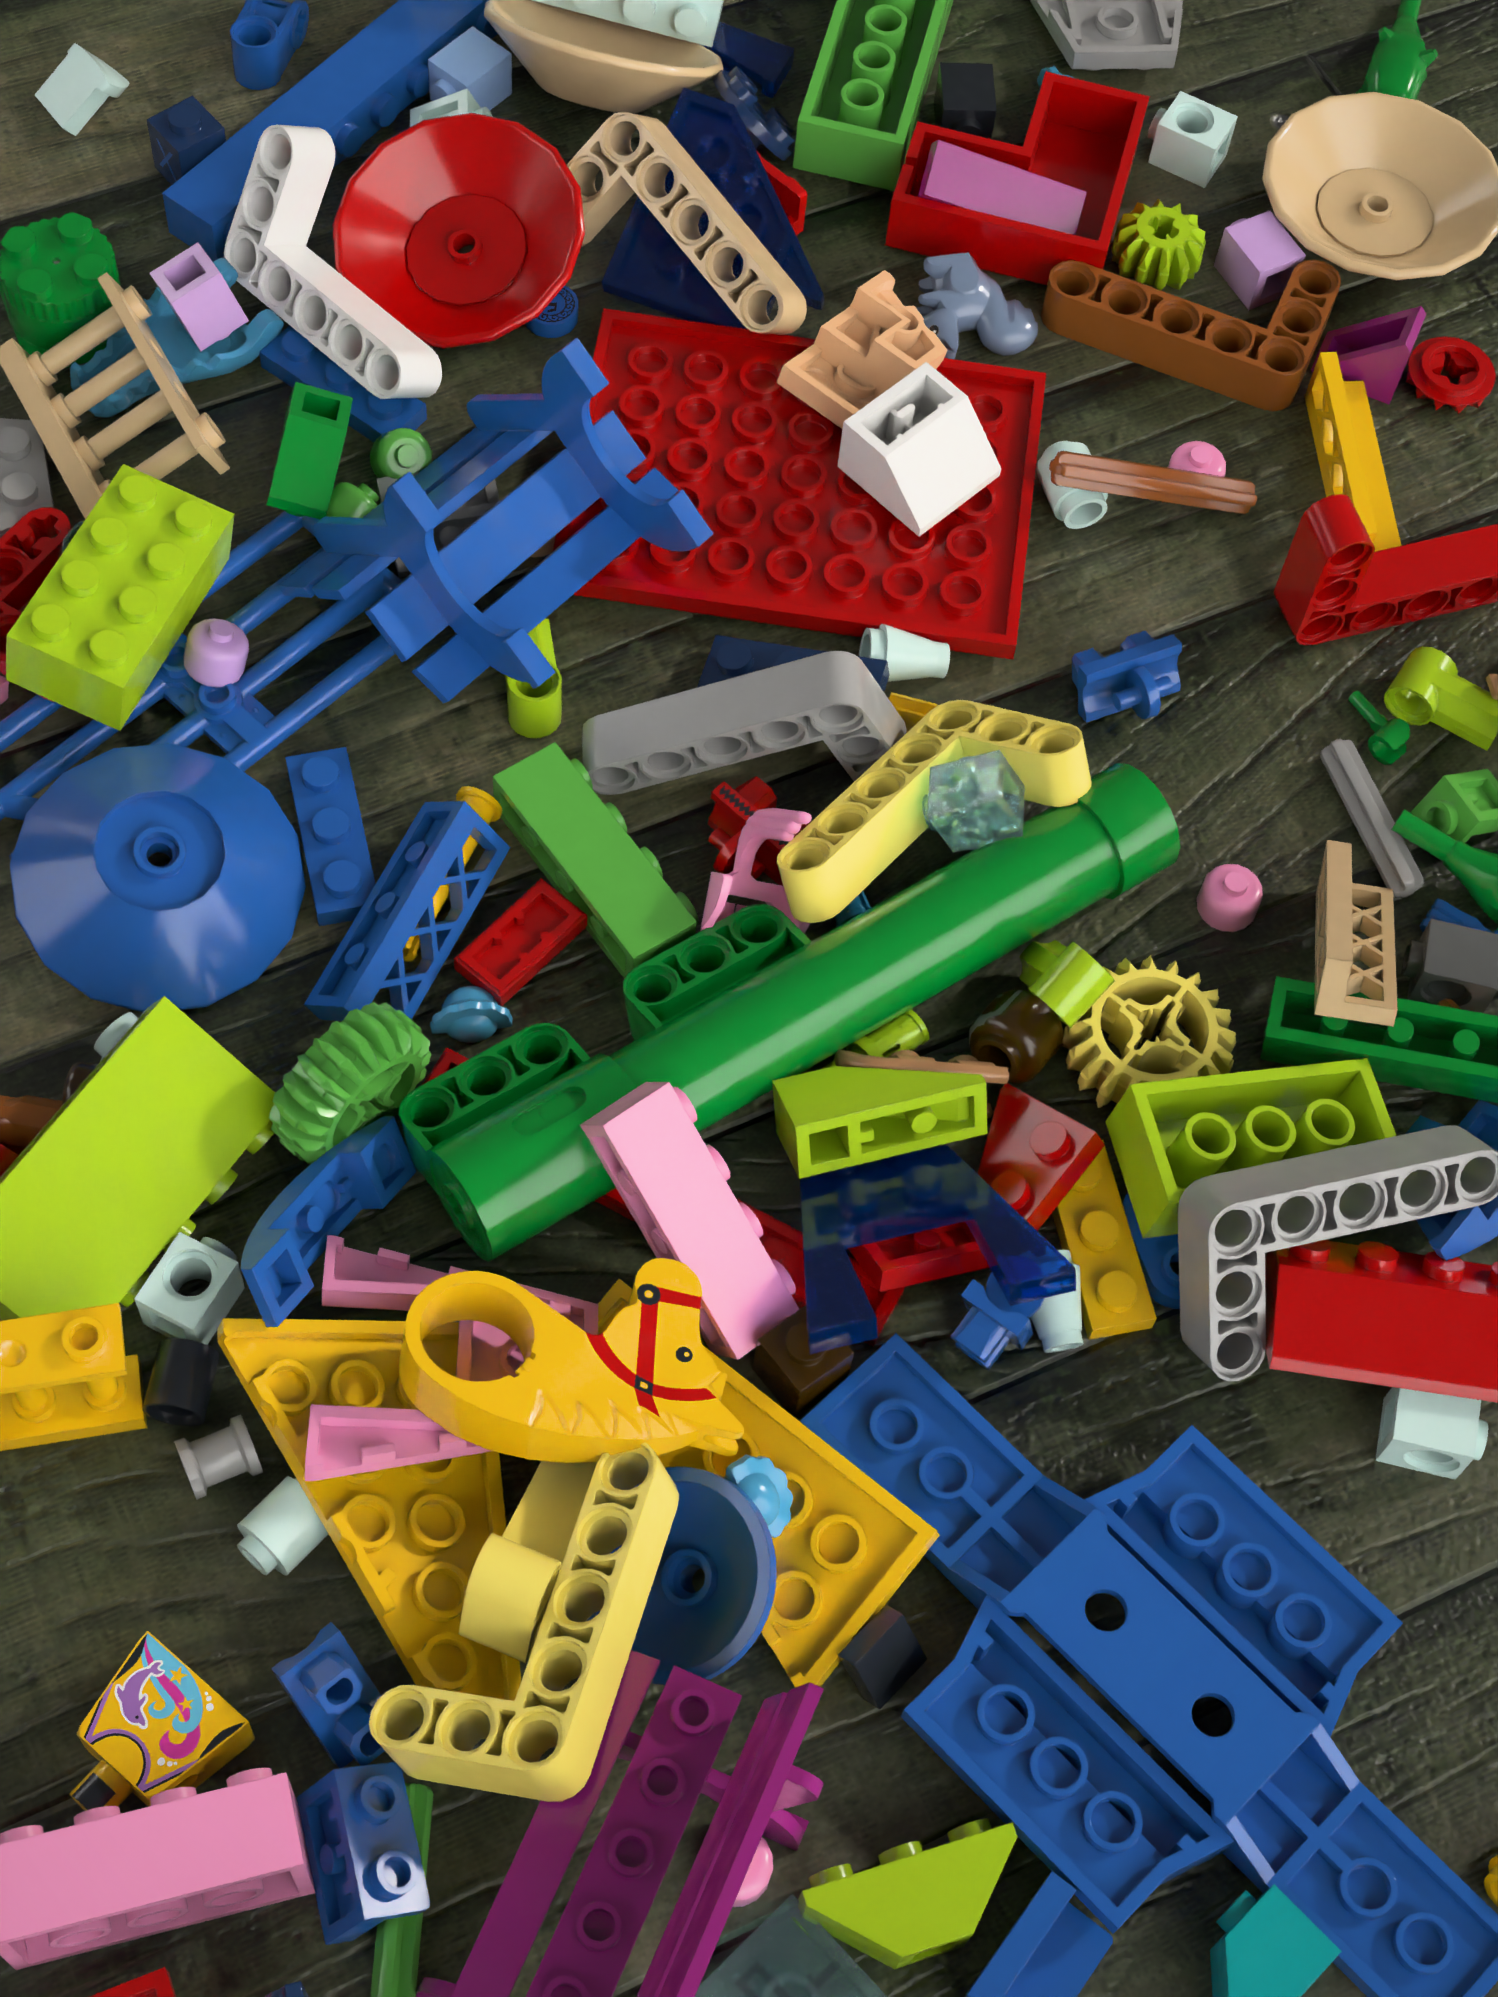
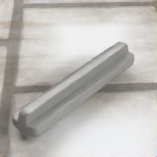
(1371, 818)

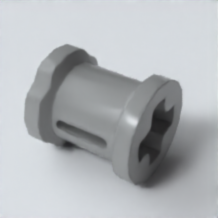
(218, 1456)

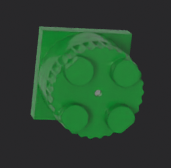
(52, 280)

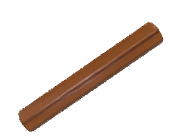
(1152, 482)

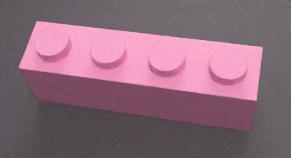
(691, 1215)

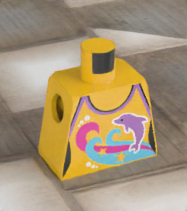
(156, 1730)

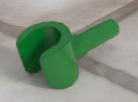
(1389, 737)

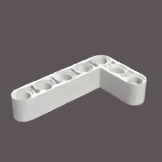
(301, 288)

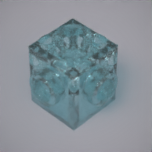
(975, 801)

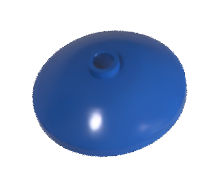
(729, 1539)

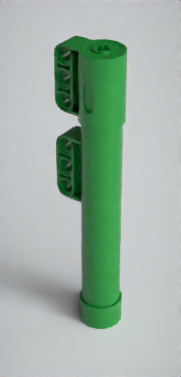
(762, 1006)

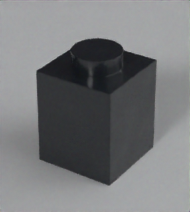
(966, 98)

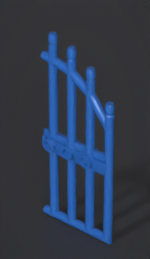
(226, 713)

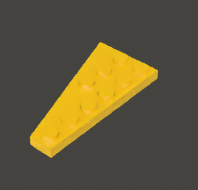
(845, 1535)

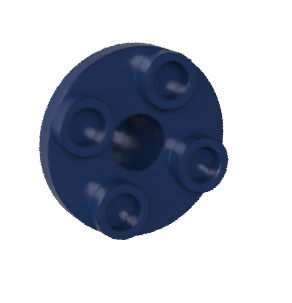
(762, 126)

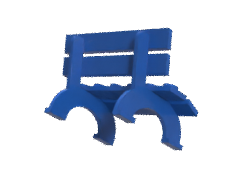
(451, 580)

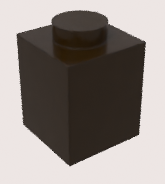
(794, 1373)

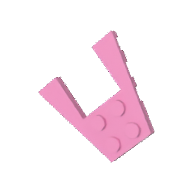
(372, 1438)

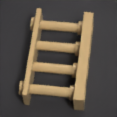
(57, 415)

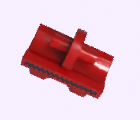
(730, 816)

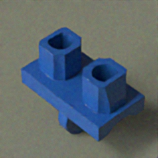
(1127, 679)
(992, 1322)
(333, 1696)

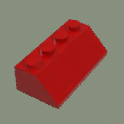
(1383, 1317)

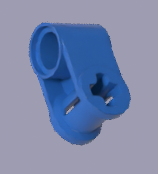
(266, 40)

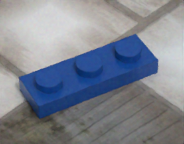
(298, 360)
(331, 833)

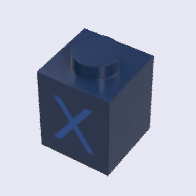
(183, 138)

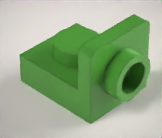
(1462, 805)

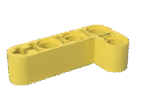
(519, 1570)

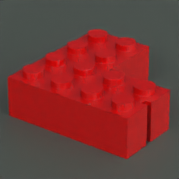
(1076, 137)

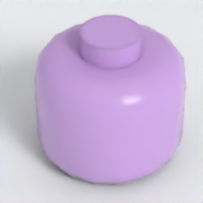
(216, 652)

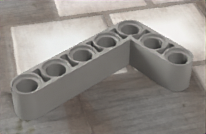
(743, 719)
(1243, 1213)

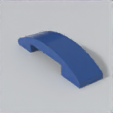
(321, 1202)

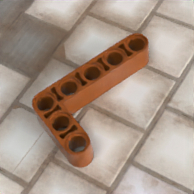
(1193, 340)

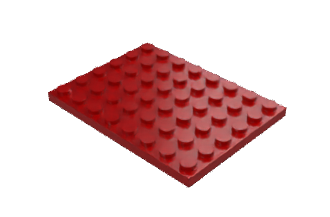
(788, 525)

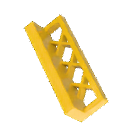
(1349, 448)

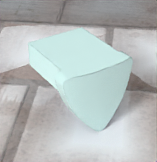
(79, 88)

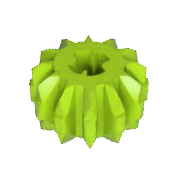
(1158, 245)

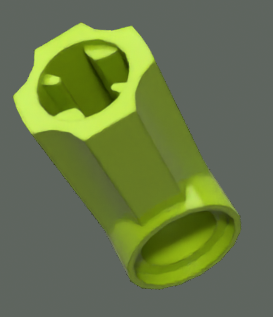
(1432, 691)
(536, 710)
(1064, 978)

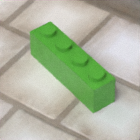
(592, 858)

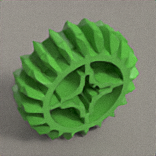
(349, 1079)

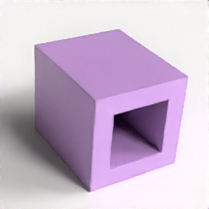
(1257, 259)
(199, 296)

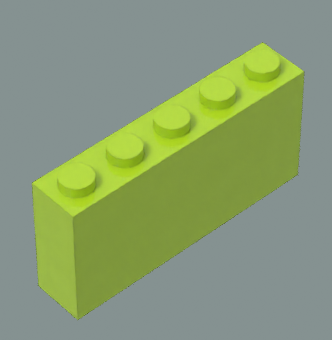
(125, 1166)

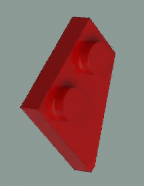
(1035, 1154)
(920, 1256)

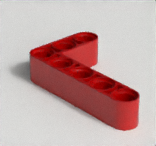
(1343, 588)

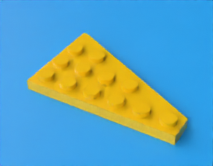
(399, 1529)

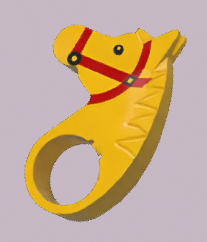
(576, 1388)

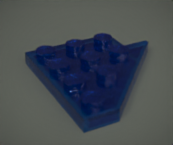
(651, 265)

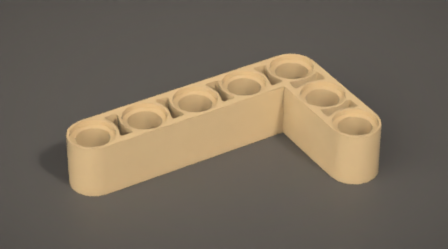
(679, 214)

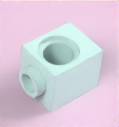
(1190, 138)
(190, 1316)
(1430, 1432)

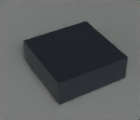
(882, 1656)

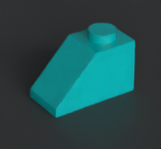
(1268, 1948)

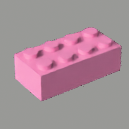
(150, 1868)

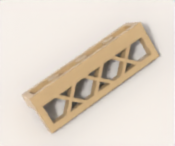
(1339, 948)

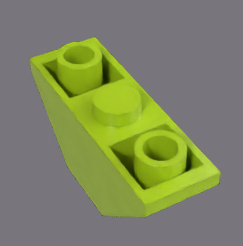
(916, 1898)

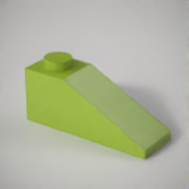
(871, 1114)

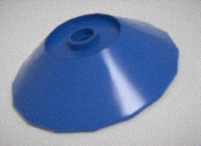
(149, 930)

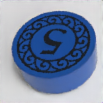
(558, 317)

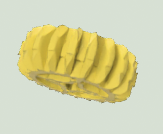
(1136, 1009)

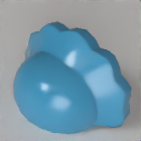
(470, 1015)
(765, 1487)

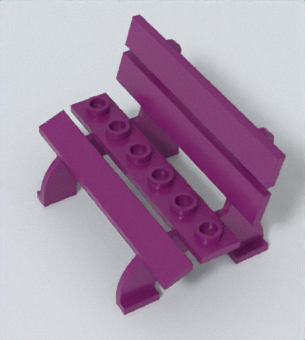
(639, 1840)

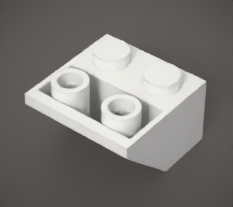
(918, 449)

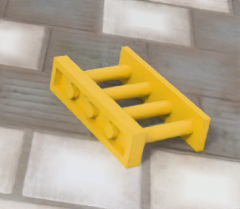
(67, 1378)

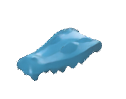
(183, 354)

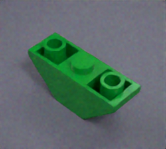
(309, 451)

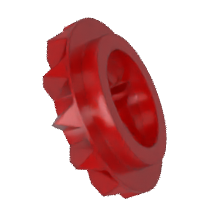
(1462, 361)

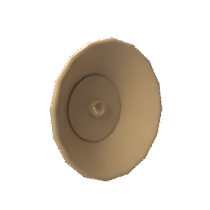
(599, 59)
(1383, 185)

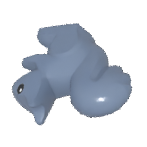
(967, 299)

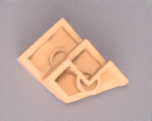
(862, 352)

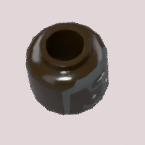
(1016, 1034)

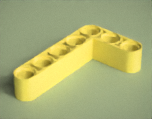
(884, 809)
(563, 1651)

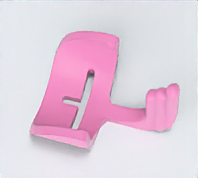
(762, 825)

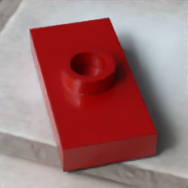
(521, 942)

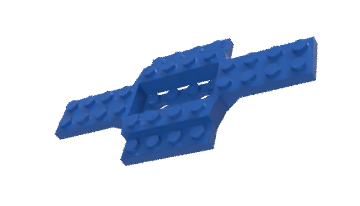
(1215, 1605)

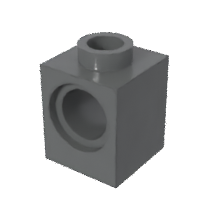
(1452, 965)

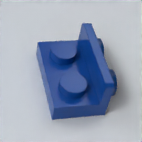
(362, 1850)

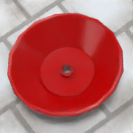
(453, 188)

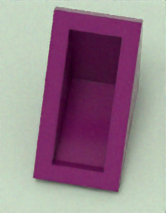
(1376, 350)

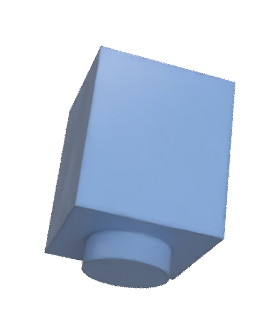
(472, 64)

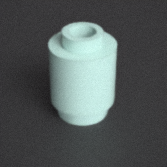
(1073, 506)
(281, 1529)

